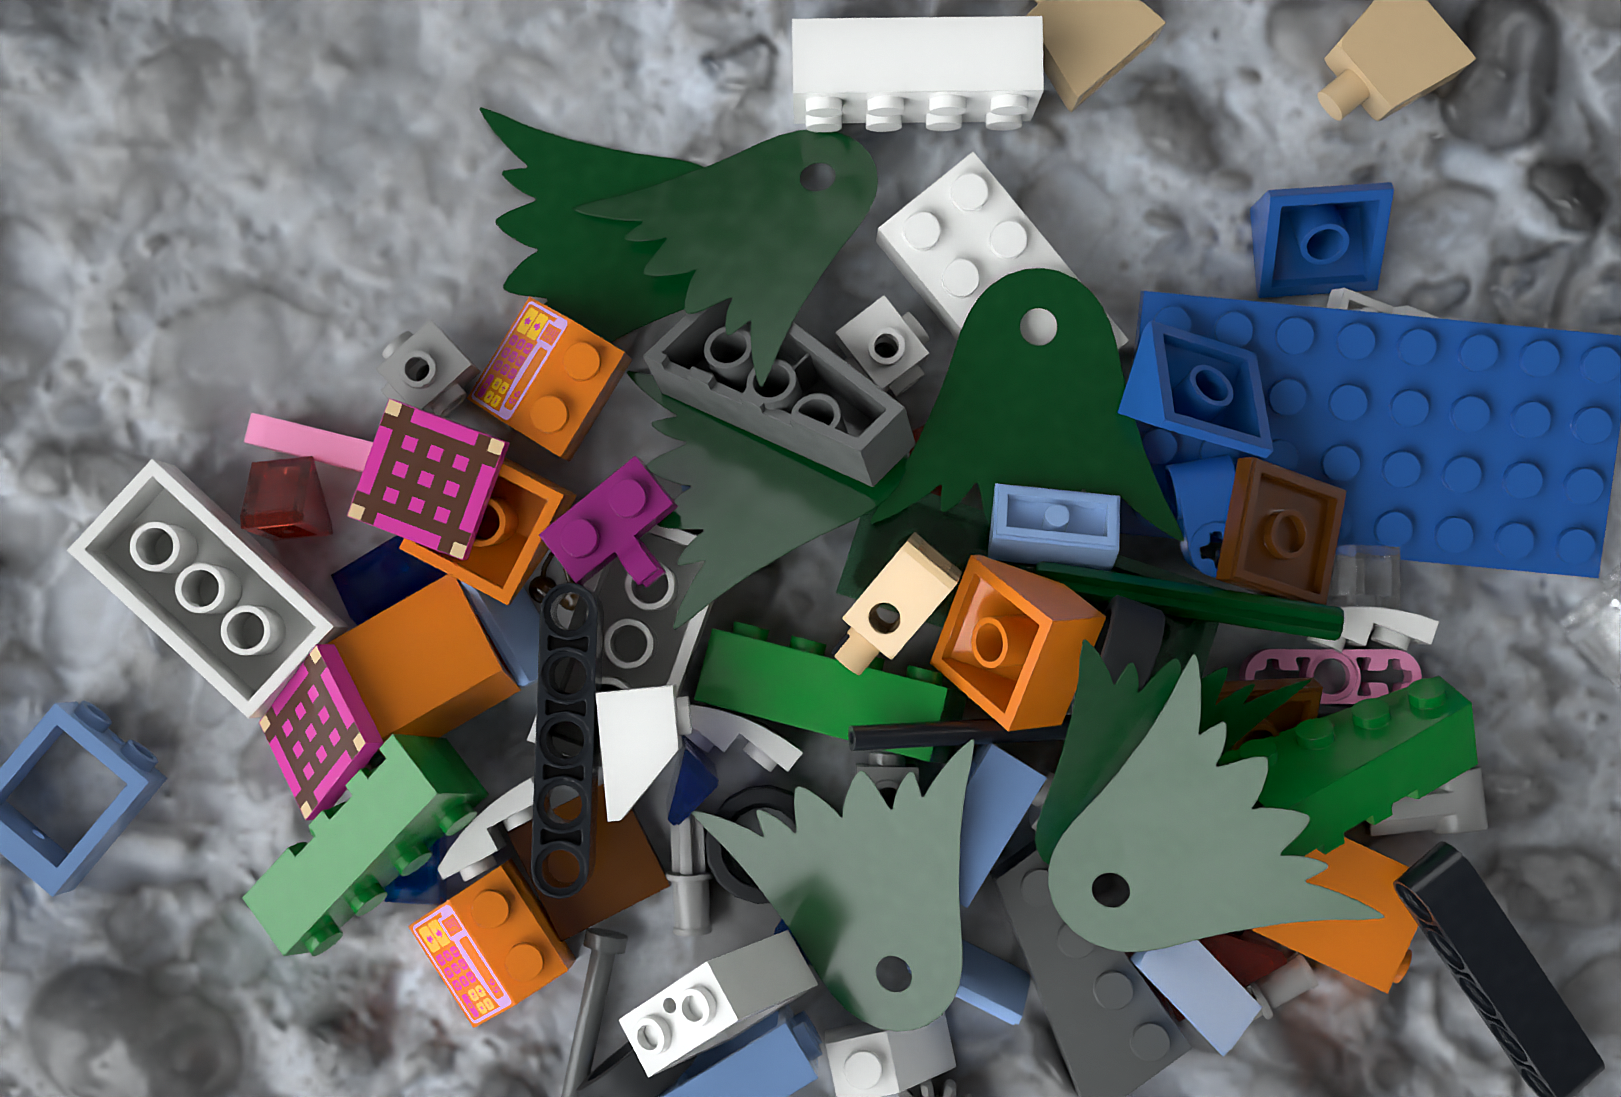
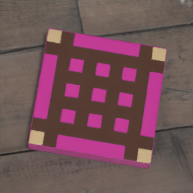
(428, 479)
(320, 731)

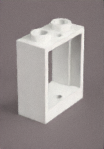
(717, 1002)

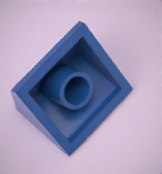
(1320, 238)
(1198, 389)

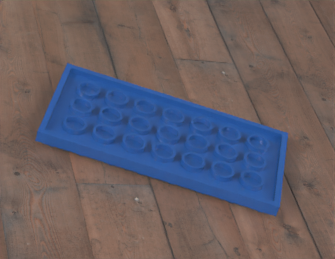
(1439, 429)

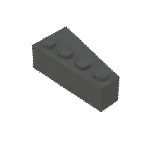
(806, 405)
(1093, 996)

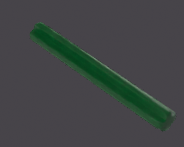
(1201, 601)

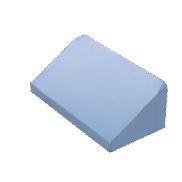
(1054, 527)
(512, 630)
(992, 984)
(1200, 991)

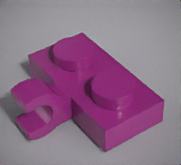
(611, 525)

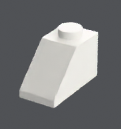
(638, 740)
(886, 1062)

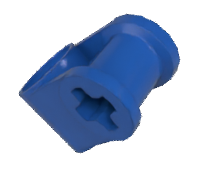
(1200, 503)

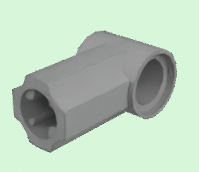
(1446, 810)

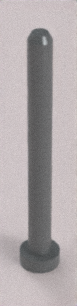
(603, 947)

